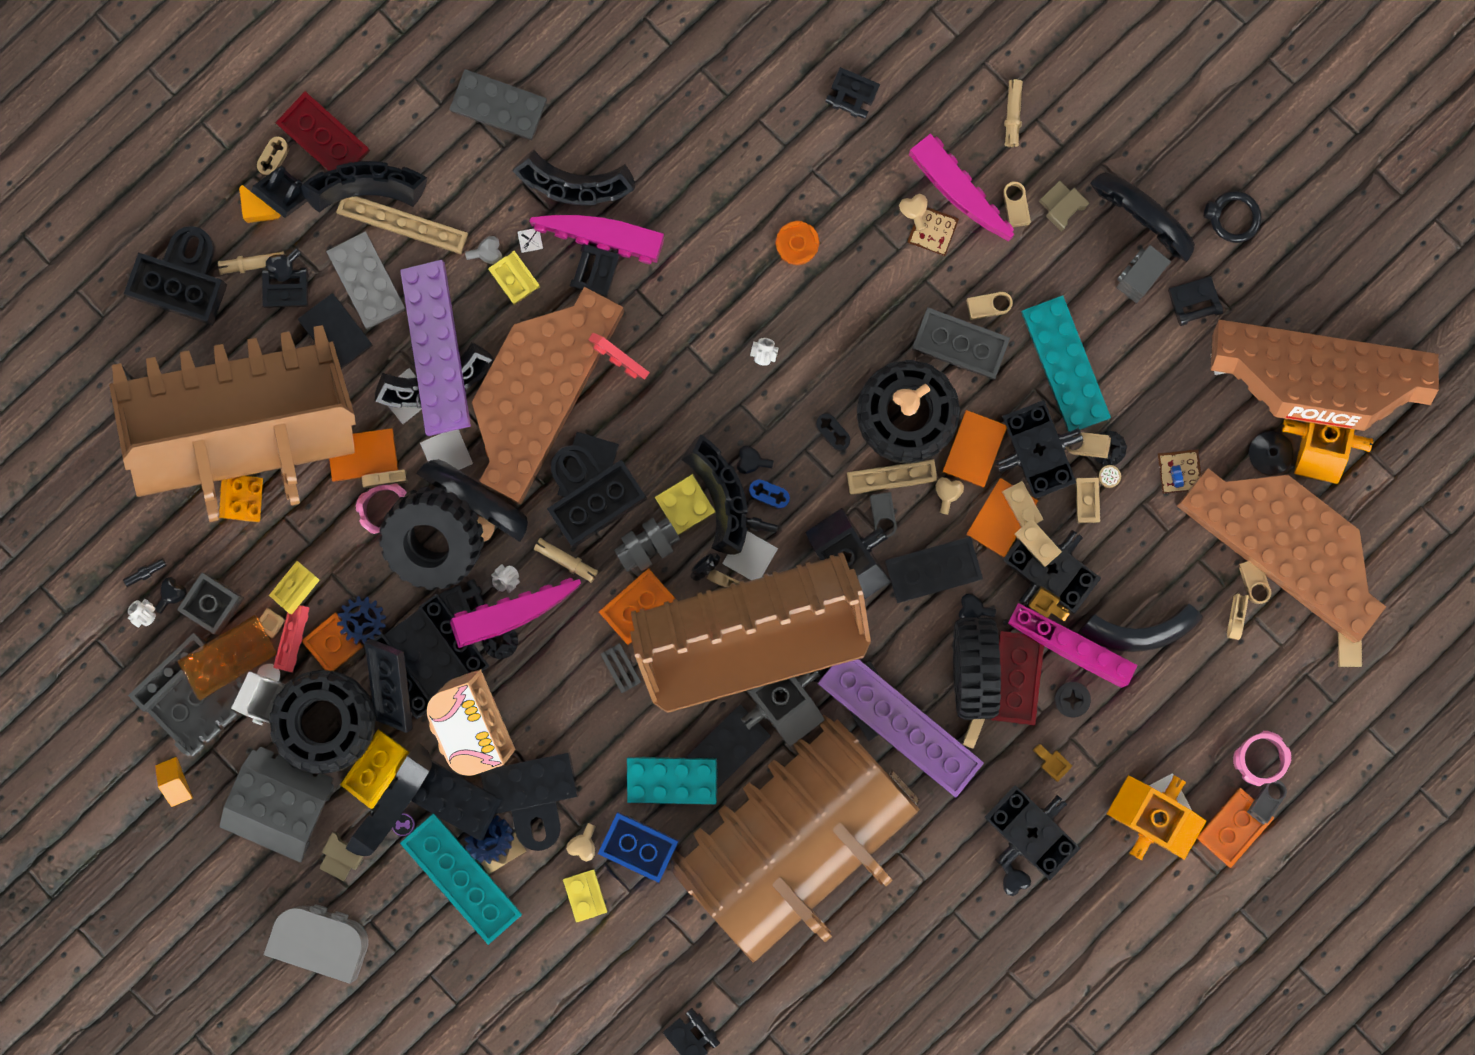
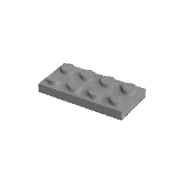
(366, 280)

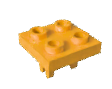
(241, 498)

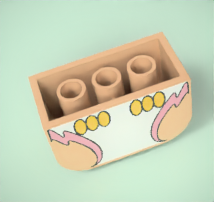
(469, 725)

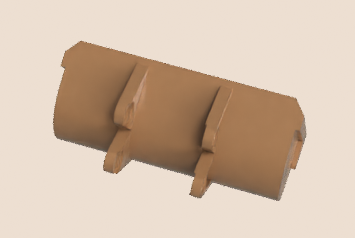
(233, 417)
(751, 633)
(795, 841)

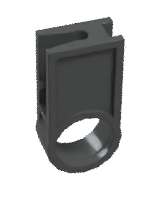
(883, 509)
(1264, 805)

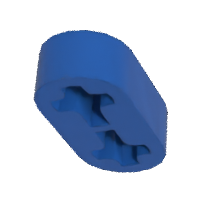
(767, 499)

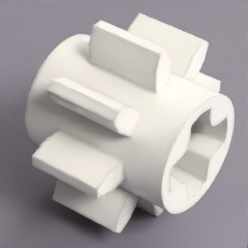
(764, 351)
(505, 578)
(141, 613)

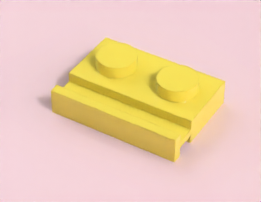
(514, 277)
(294, 587)
(585, 895)

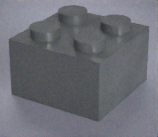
(1146, 269)
(210, 604)

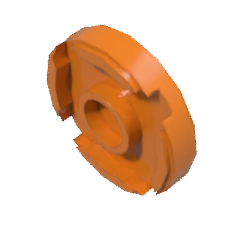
(797, 243)

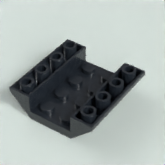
(431, 652)

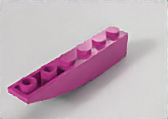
(957, 186)
(605, 233)
(508, 614)
(1073, 646)

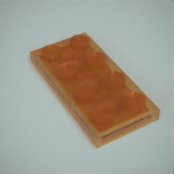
(227, 657)

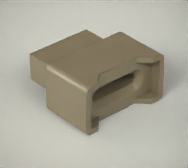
(1062, 204)
(339, 860)

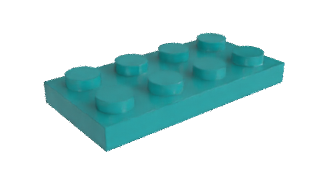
(672, 780)

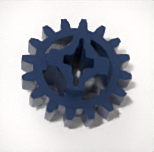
(364, 611)
(492, 843)

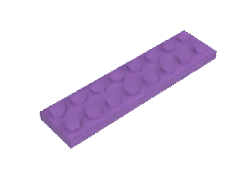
(435, 348)
(902, 724)

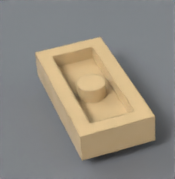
(1087, 500)
(1022, 504)
(1038, 542)

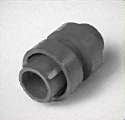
(640, 548)

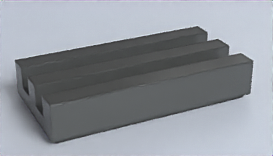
(612, 651)

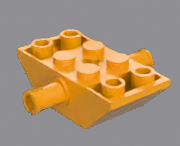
(1324, 457)
(1136, 809)

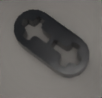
(837, 428)

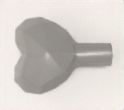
(486, 251)

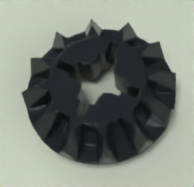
(1118, 453)
(705, 566)
(505, 650)
(1079, 707)

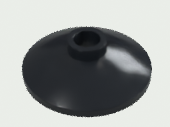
(1260, 455)

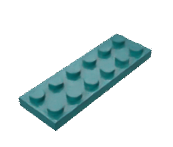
(1065, 364)
(461, 878)

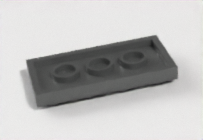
(498, 104)
(961, 343)

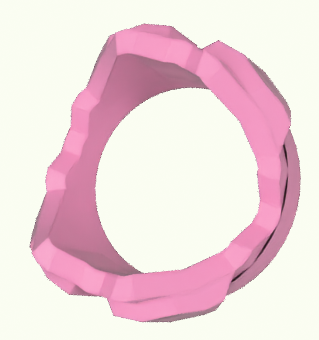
(361, 505)
(1283, 751)

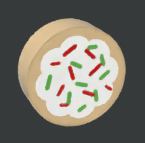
(1109, 476)

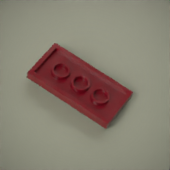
(321, 133)
(1020, 678)

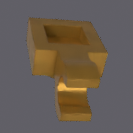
(1047, 603)
(1054, 763)

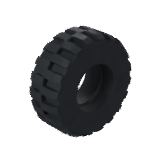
(414, 561)
(976, 668)

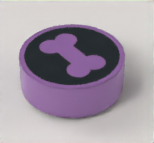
(404, 825)

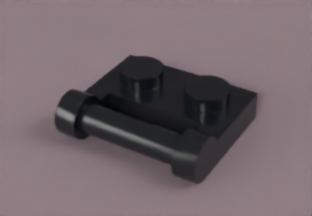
(602, 271)
(285, 294)
(1192, 294)

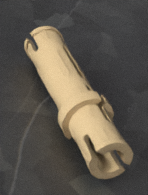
(1013, 113)
(242, 264)
(566, 560)

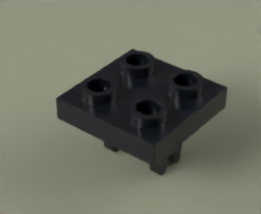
(280, 191)

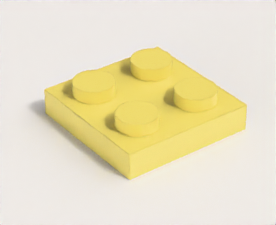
(685, 504)

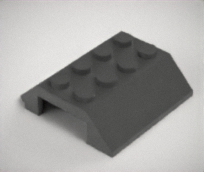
(175, 706)
(275, 804)

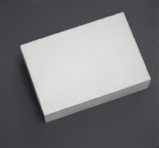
(257, 697)

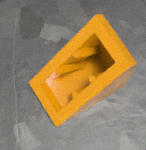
(254, 208)
(172, 782)

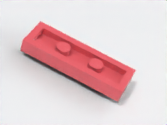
(618, 357)
(291, 639)

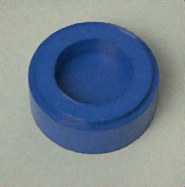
(1177, 476)

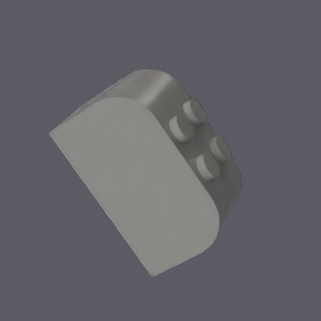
(319, 942)

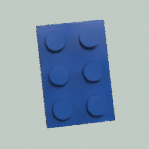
(638, 847)

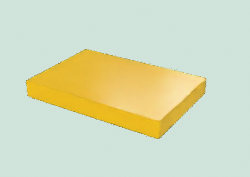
(375, 769)

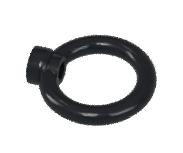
(1213, 211)

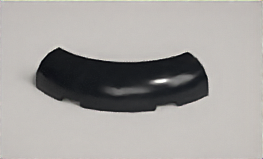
(364, 179)
(572, 187)
(1146, 212)
(405, 391)
(725, 492)
(477, 496)
(1141, 639)
(392, 802)

